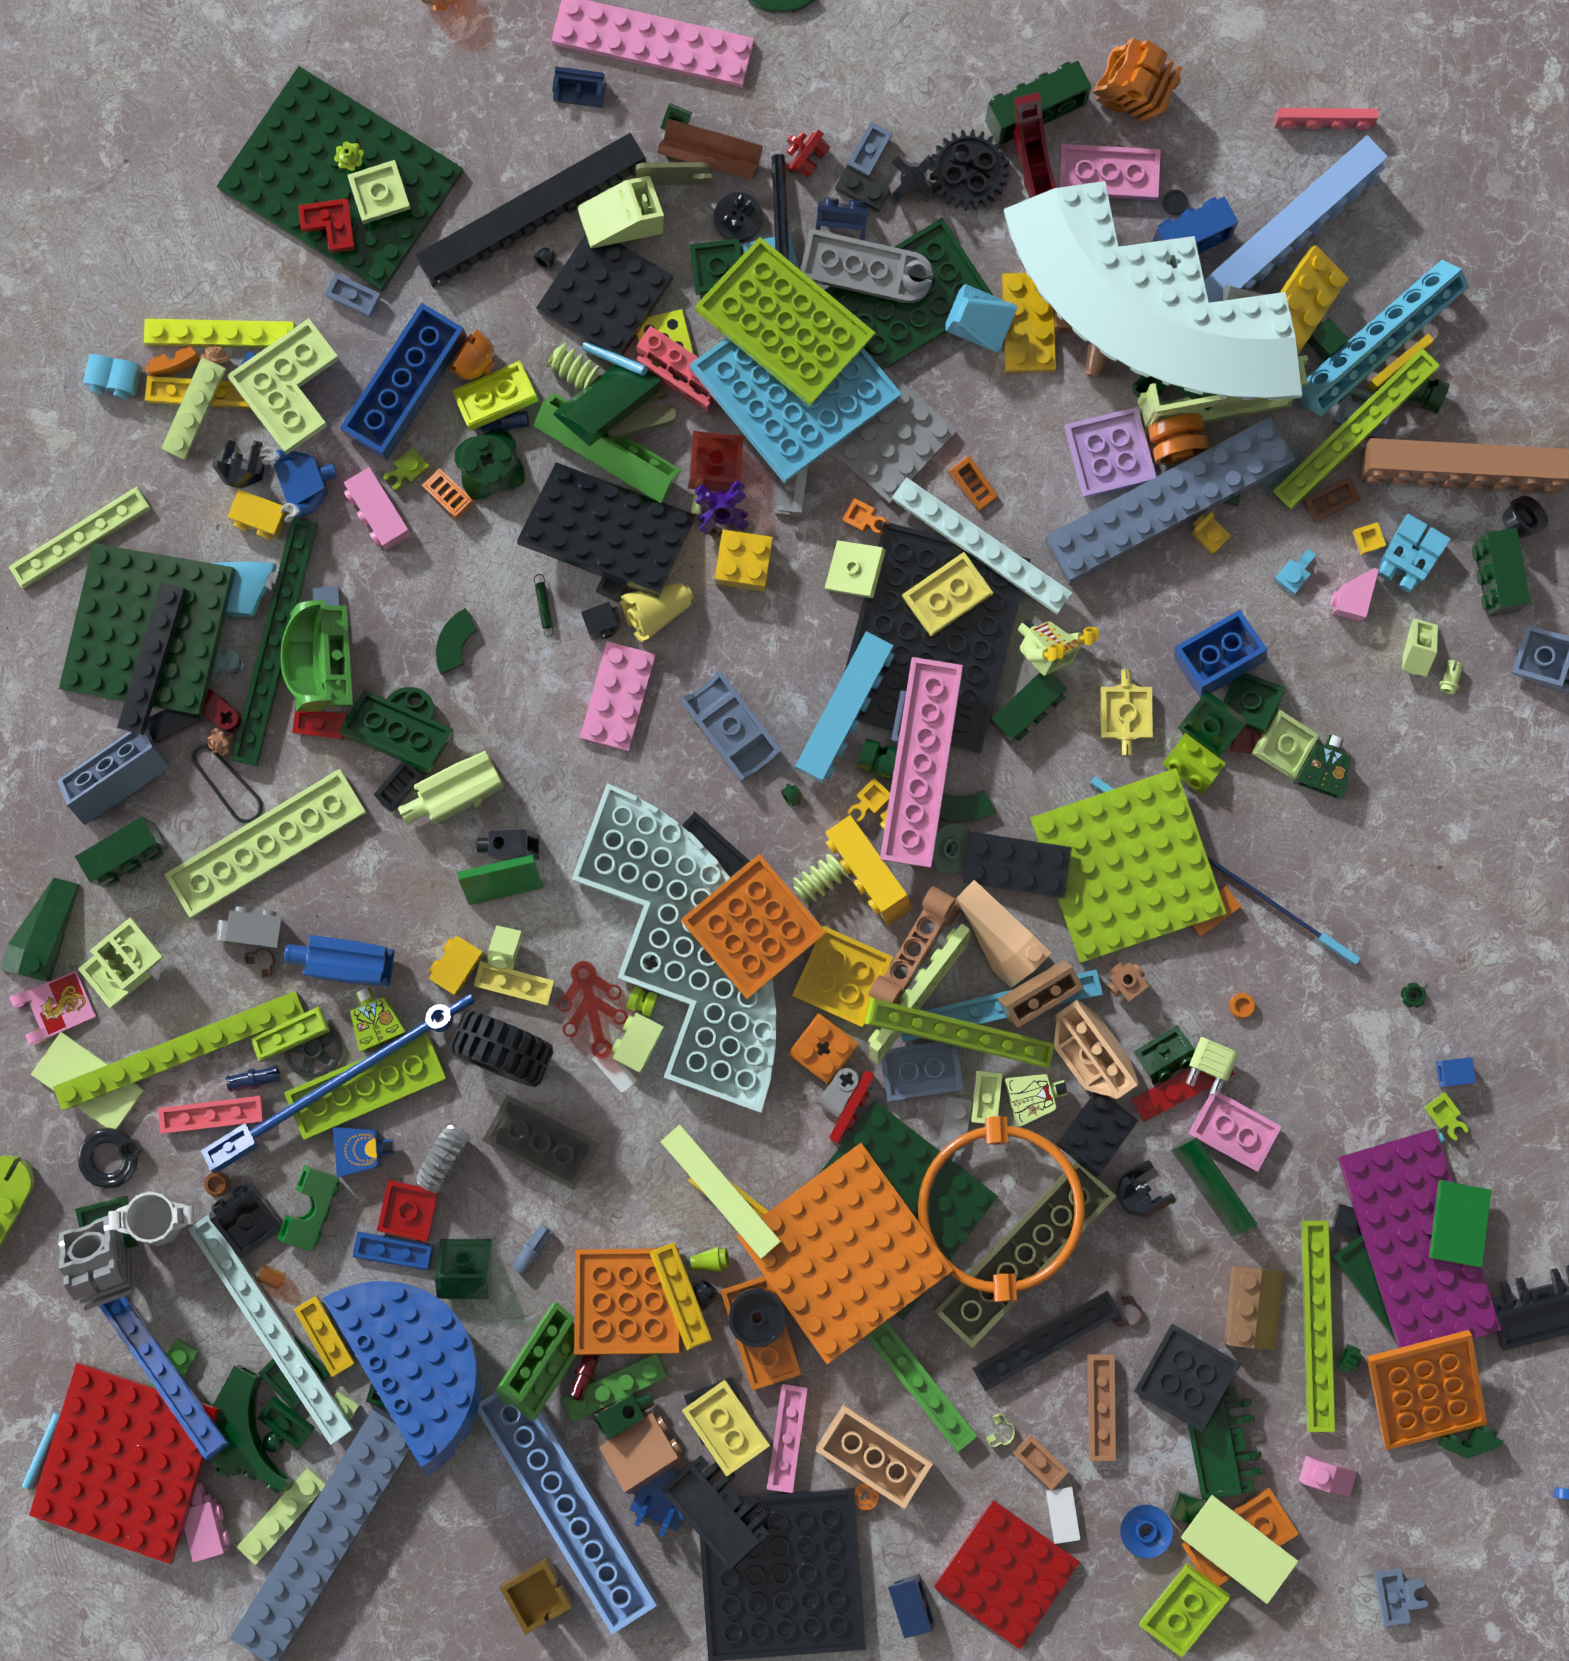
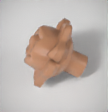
(215, 355)
(219, 742)

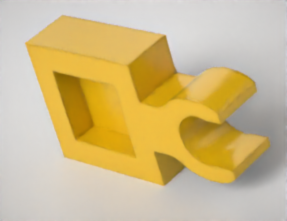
(872, 797)

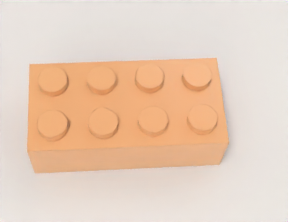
(874, 1455)

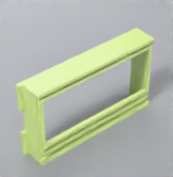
(1222, 408)

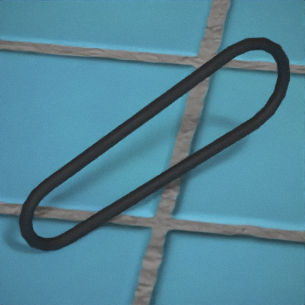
(216, 790)

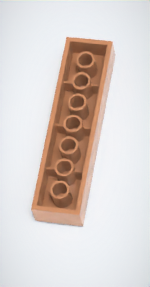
(1465, 465)

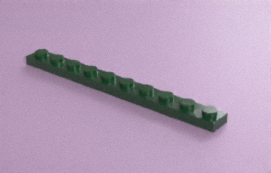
(268, 660)

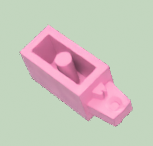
(204, 1527)

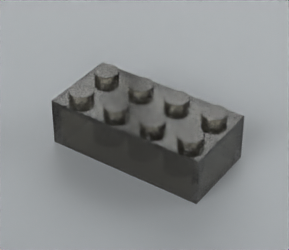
(541, 1142)

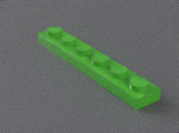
(921, 1386)

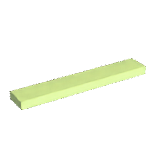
(80, 537)
(721, 1191)

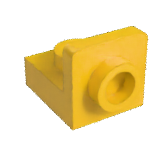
(1209, 533)

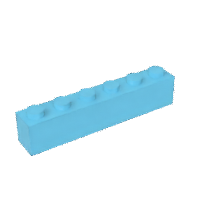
(844, 706)

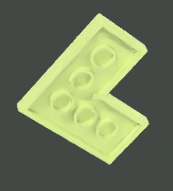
(273, 380)

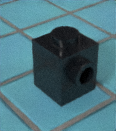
(601, 621)

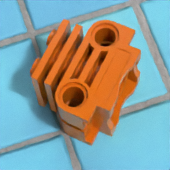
(1138, 80)

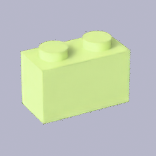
(637, 1042)

